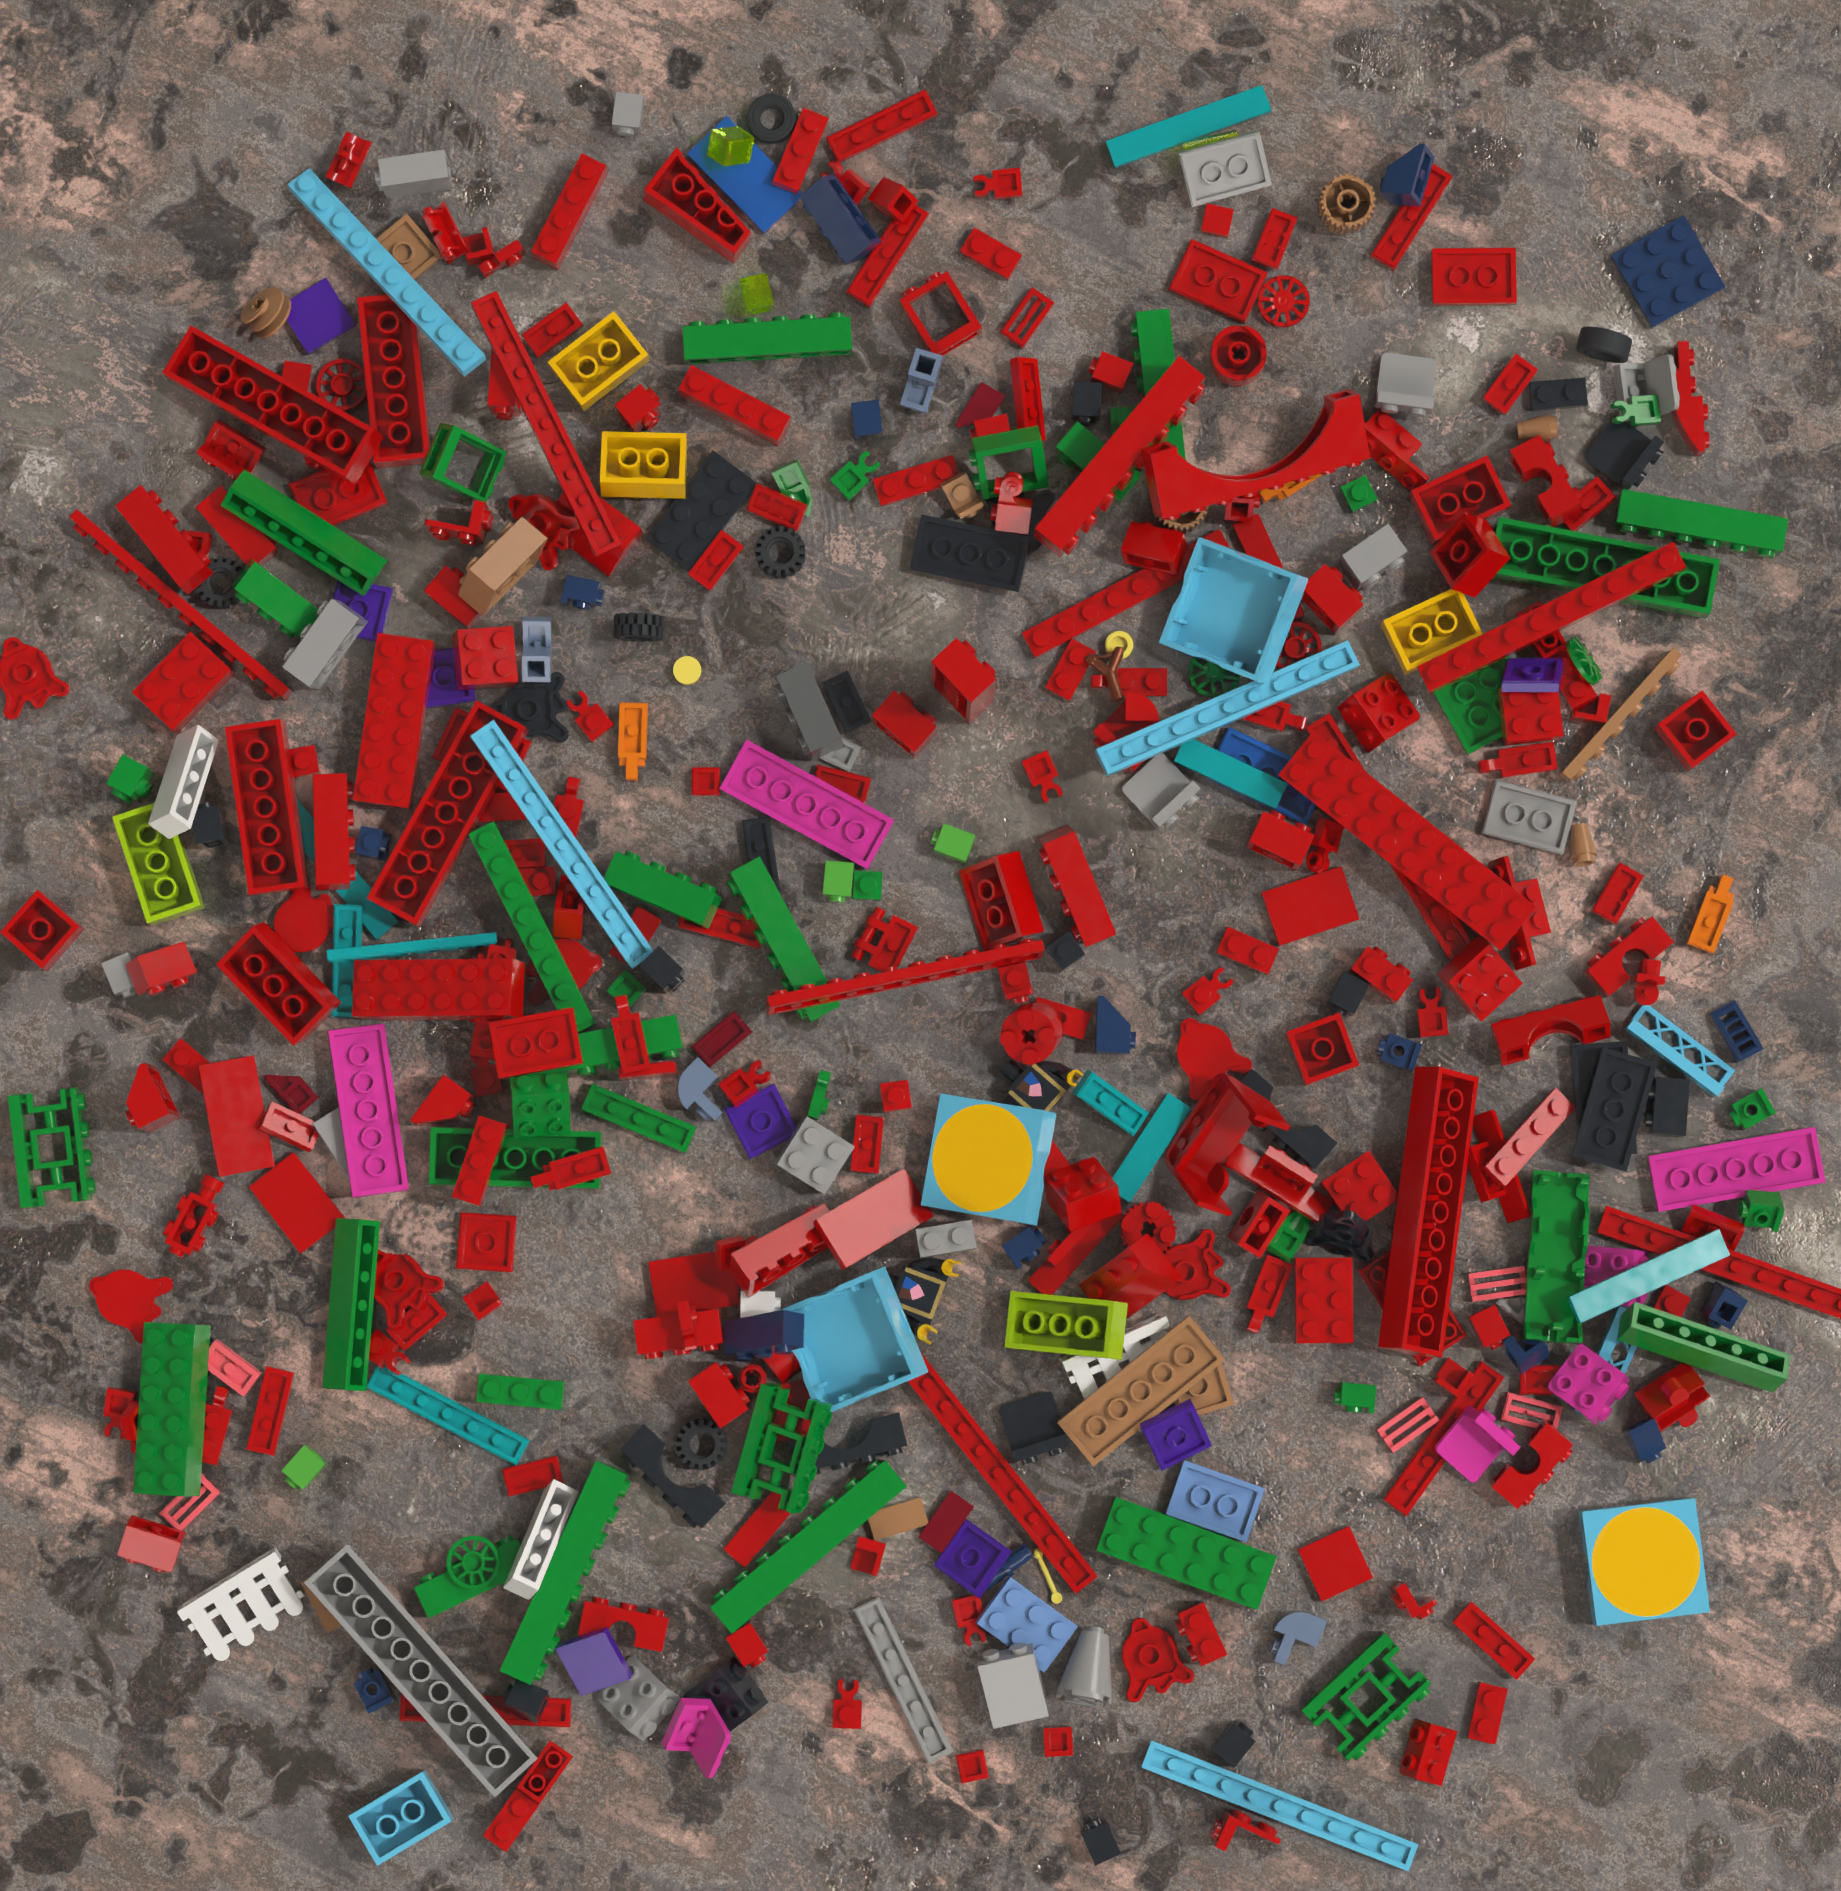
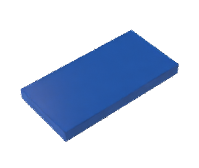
(747, 184)
(1269, 761)

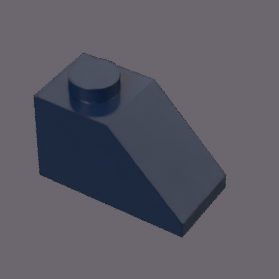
(1408, 177)
(1112, 1030)
(1645, 1440)

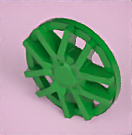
(1583, 661)
(1213, 674)
(473, 1562)

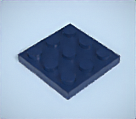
(1667, 271)

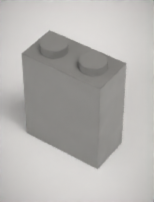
(414, 174)
(946, 1239)
(1012, 1685)

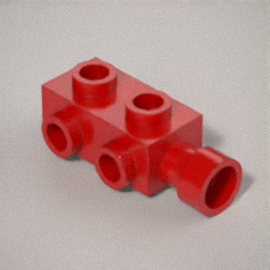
(190, 1222)

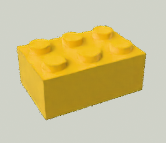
(598, 361)
(643, 465)
(1430, 629)

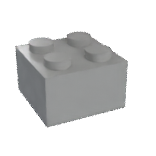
(1373, 557)
(814, 1154)

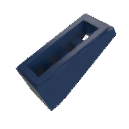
(1727, 1036)

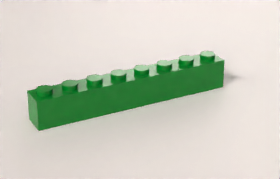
(530, 924)
(808, 1546)

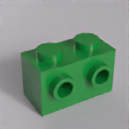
(130, 780)

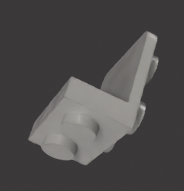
(1649, 378)
(1406, 384)
(1161, 791)
(639, 1701)

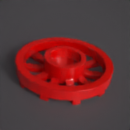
(1283, 301)
(342, 384)
(1297, 647)

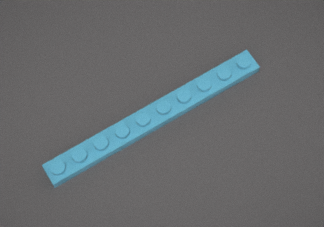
(387, 272)
(1226, 708)
(562, 844)
(1279, 1805)

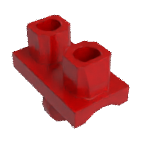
(348, 160)
(1648, 982)

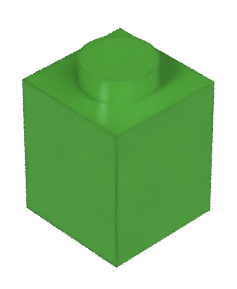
(952, 843)
(838, 881)
(303, 1468)

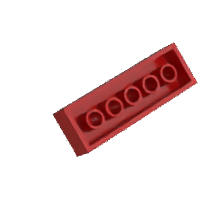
(394, 382)
(963, 679)
(394, 721)
(266, 807)
(438, 989)

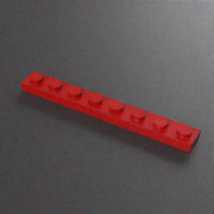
(1107, 604)

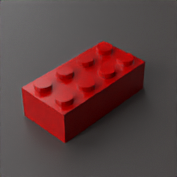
(278, 983)

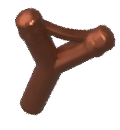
(1109, 670)

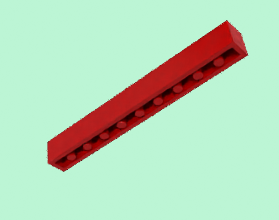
(1551, 617)

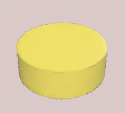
(1119, 639)
(687, 670)

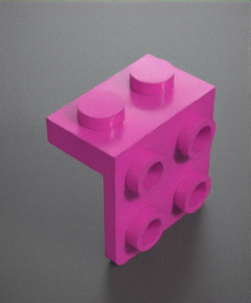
(1608, 1261)
(1589, 1384)
(1475, 1443)
(701, 1731)

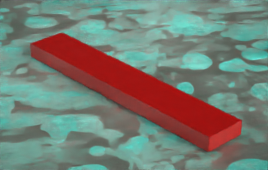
(1426, 1460)
(556, 1713)

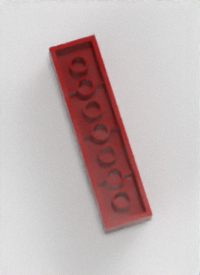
(273, 405)
(1118, 458)
(442, 821)

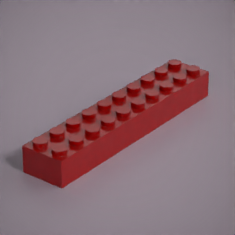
(1407, 841)
(1428, 1212)

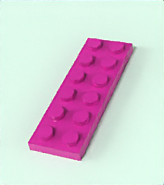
(807, 804)
(368, 1111)
(1733, 1167)

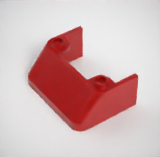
(1211, 1136)

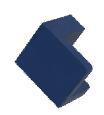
(866, 418)
(1525, 1353)

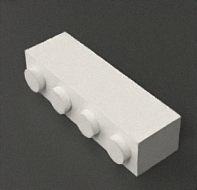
(183, 781)
(541, 1539)

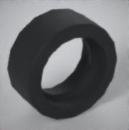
(1604, 344)

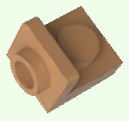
(962, 496)

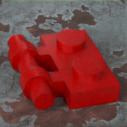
(893, 944)

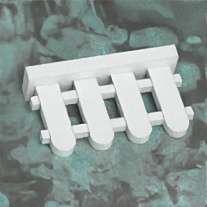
(1083, 1374)
(251, 1592)

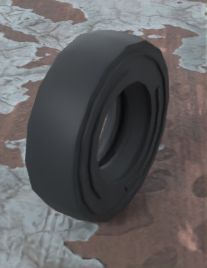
(775, 135)

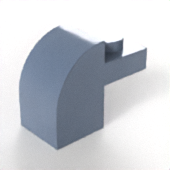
(921, 380)
(537, 649)
(693, 1085)
(1298, 1626)

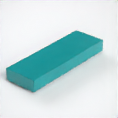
(1110, 1102)

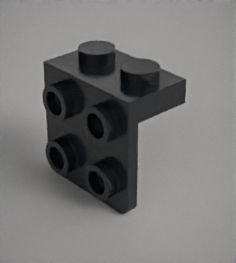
(1623, 454)
(1033, 1427)
(731, 1693)

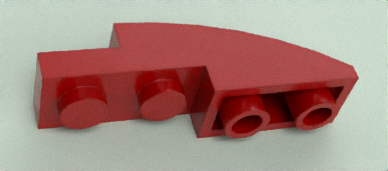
(1691, 411)
(1573, 685)
(527, 1796)

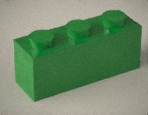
(1078, 450)
(274, 599)
(521, 1391)

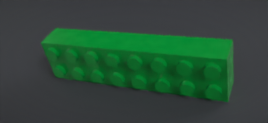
(1571, 559)
(565, 1571)

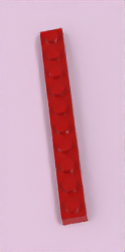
(545, 423)
(170, 598)
(1439, 920)
(914, 974)
(1735, 1267)
(1003, 1479)

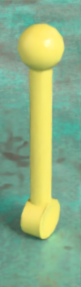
(1056, 1597)

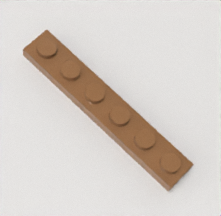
(1614, 725)

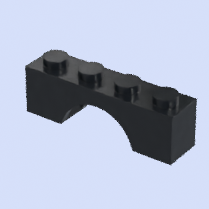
(1309, 1144)
(884, 1435)
(646, 1452)

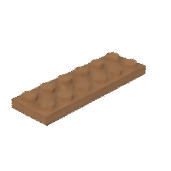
(1141, 1390)

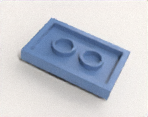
(1215, 1501)
(1022, 1617)

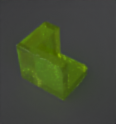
(730, 146)
(757, 294)

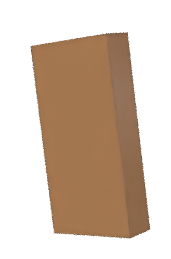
(898, 1518)

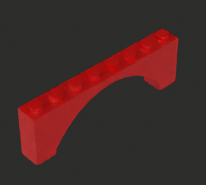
(1333, 442)

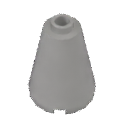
(1088, 1671)

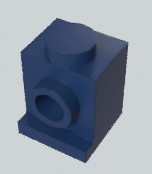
(582, 593)
(373, 843)
(1404, 1062)
(1024, 1246)
(1731, 1308)
(384, 1694)

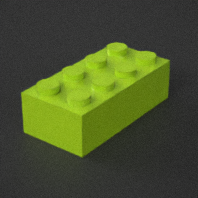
(158, 868)
(1066, 1325)

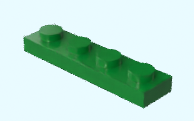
(639, 1118)

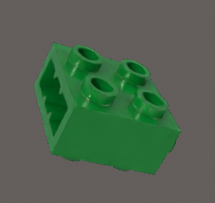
(540, 1105)

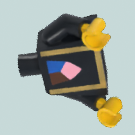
(1039, 1084)
(920, 1291)

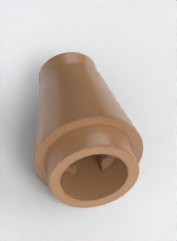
(1544, 425)
(1582, 846)

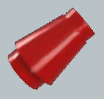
(754, 1371)

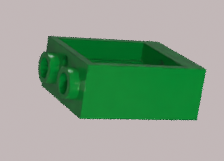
(1007, 442)
(441, 454)

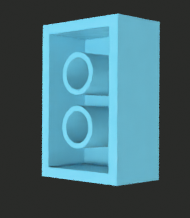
(401, 1817)

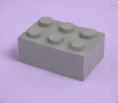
(324, 643)

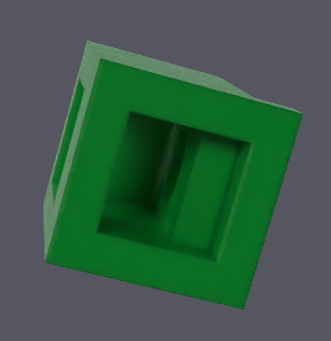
(1763, 1109)
(1761, 1209)
(1355, 1397)

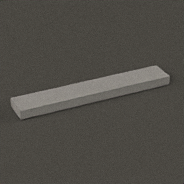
(903, 1680)

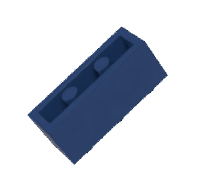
(840, 219)
(763, 1335)

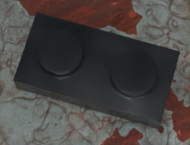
(1558, 394)
(847, 702)

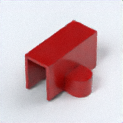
(1673, 1397)

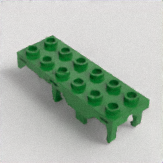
(1555, 1255)

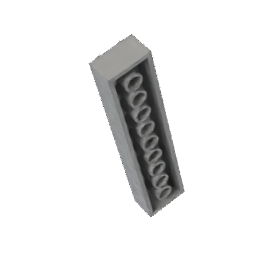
(420, 1670)

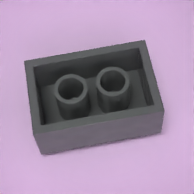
(808, 712)

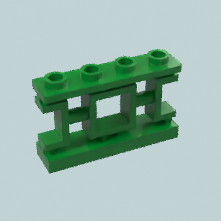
(26, 1151)
(761, 1442)
(1349, 1678)

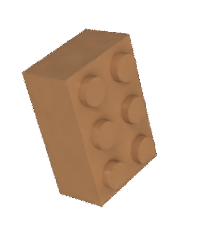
(501, 565)

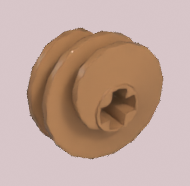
(266, 312)

